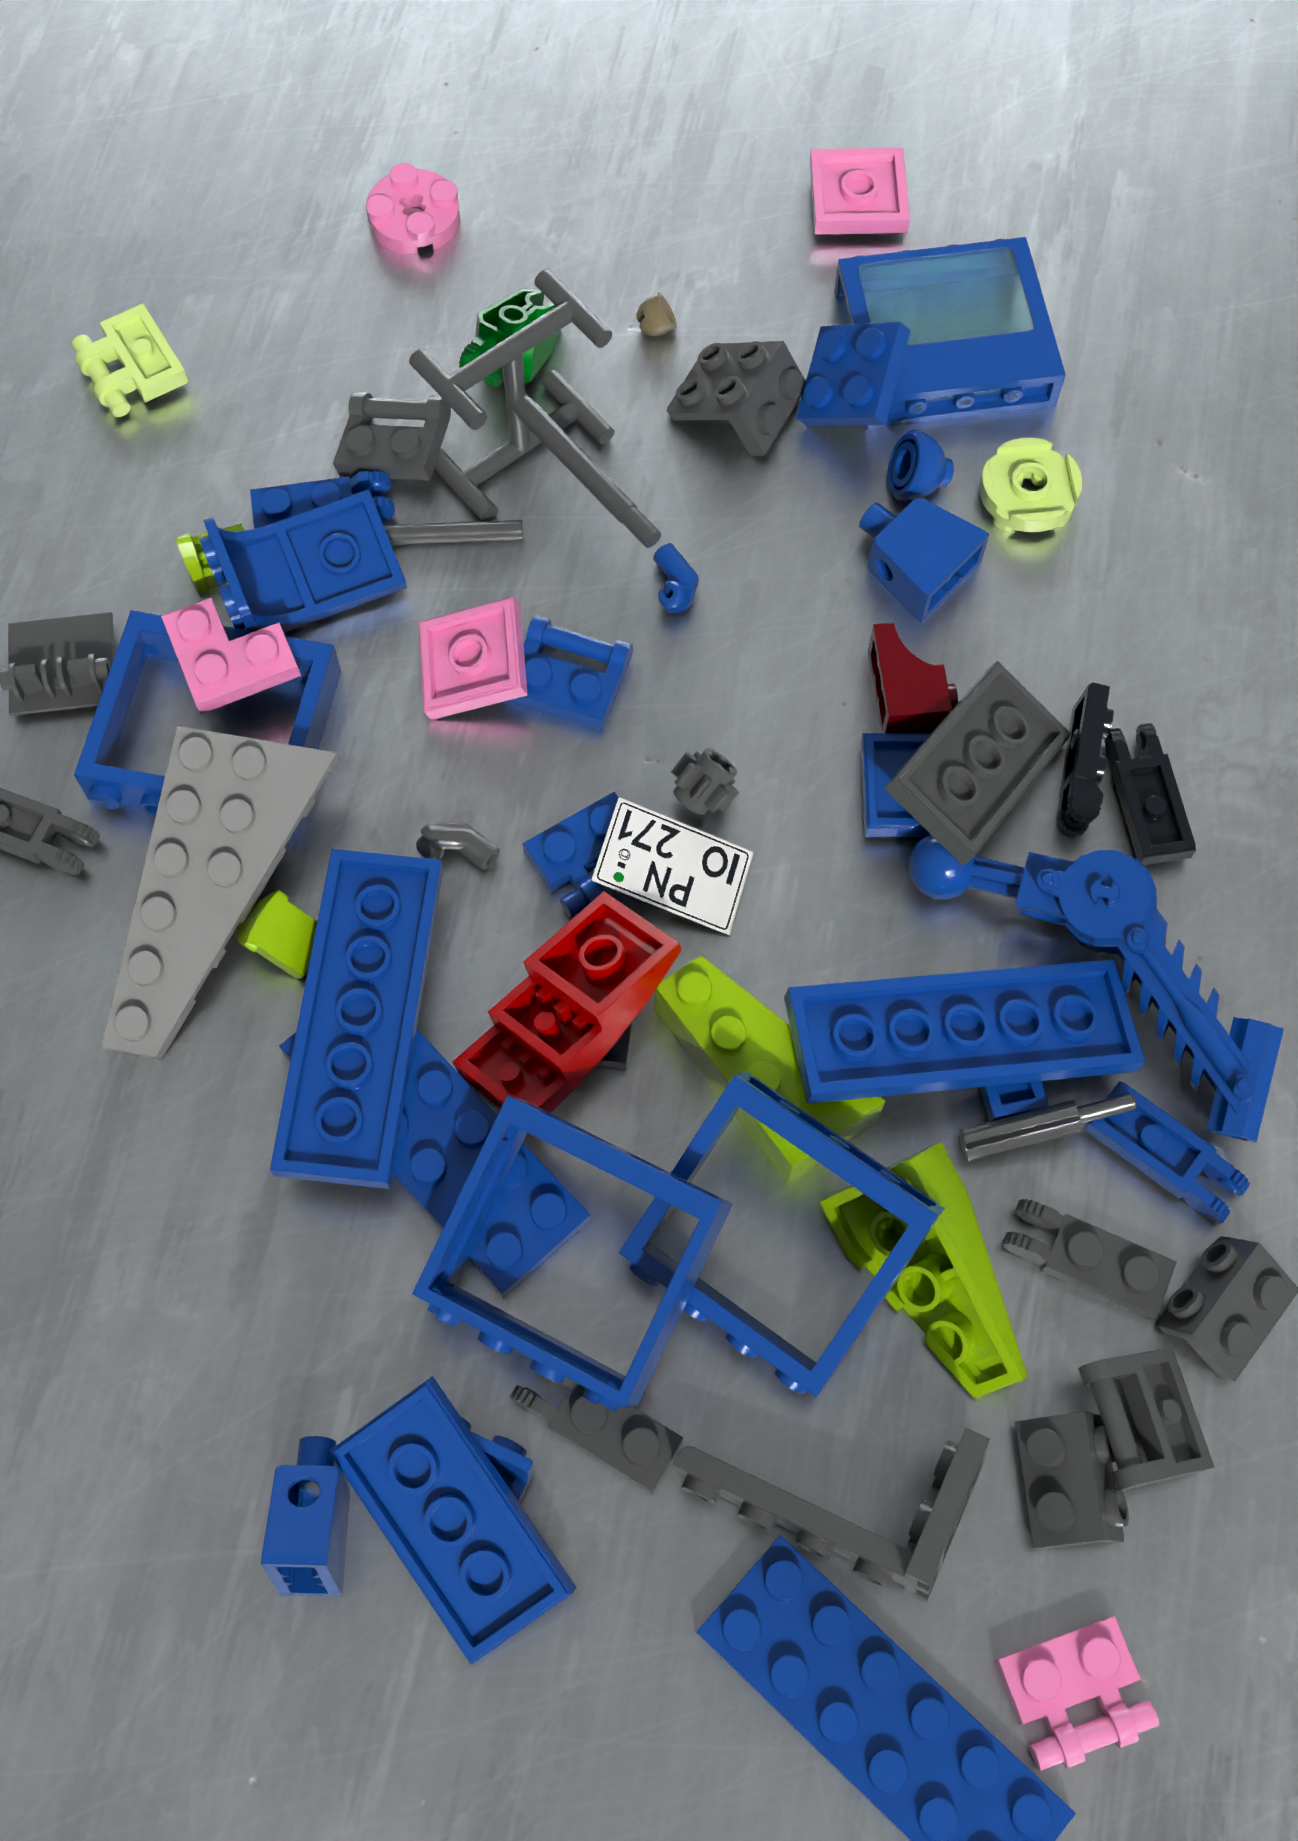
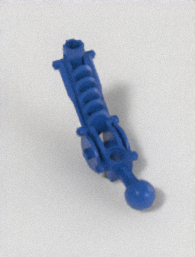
(1113, 910)

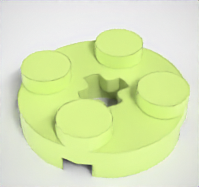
(1027, 510)

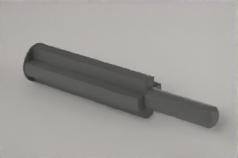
(1038, 1125)

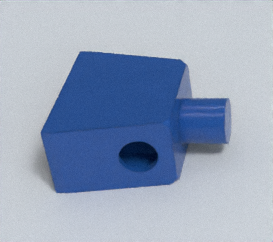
(921, 553)
(307, 1523)

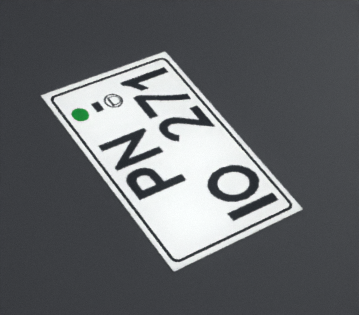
(673, 866)

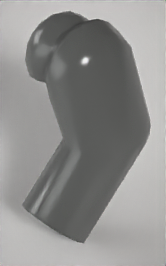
(456, 836)

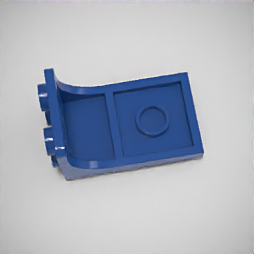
(304, 565)

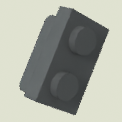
(743, 383)

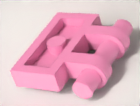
(1066, 1673)

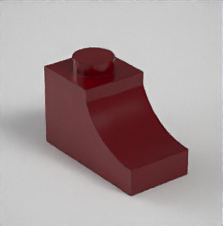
(907, 690)

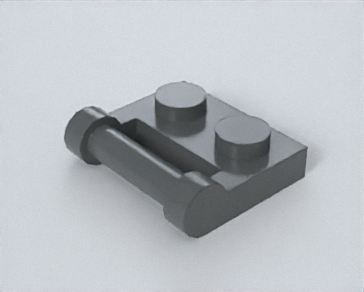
(397, 450)
(1160, 1413)

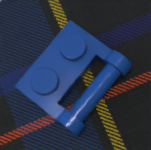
(567, 688)

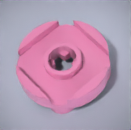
(408, 189)

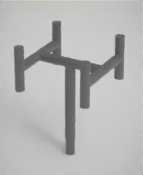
(526, 419)

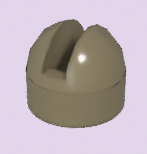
(656, 316)

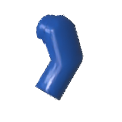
(681, 580)

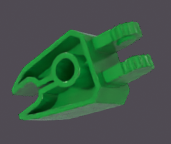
(502, 321)

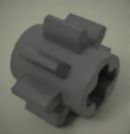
(705, 781)

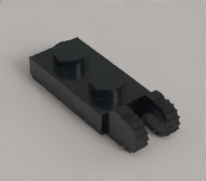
(1083, 762)
(1149, 798)

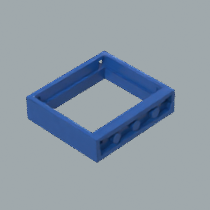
(148, 637)
(838, 1156)
(505, 1332)

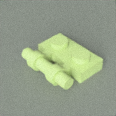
(145, 359)

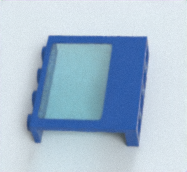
(974, 324)

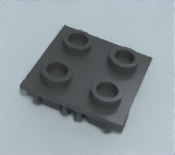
(58, 663)

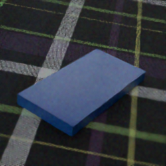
(452, 1520)

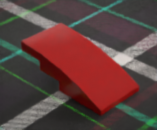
(571, 1006)

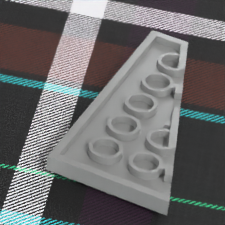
(209, 856)

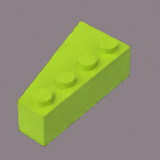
(734, 1034)

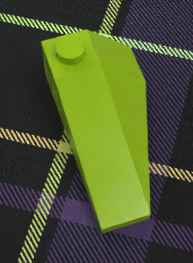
(949, 1279)

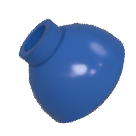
(918, 467)

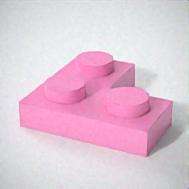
(225, 669)

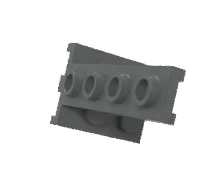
(825, 1532)

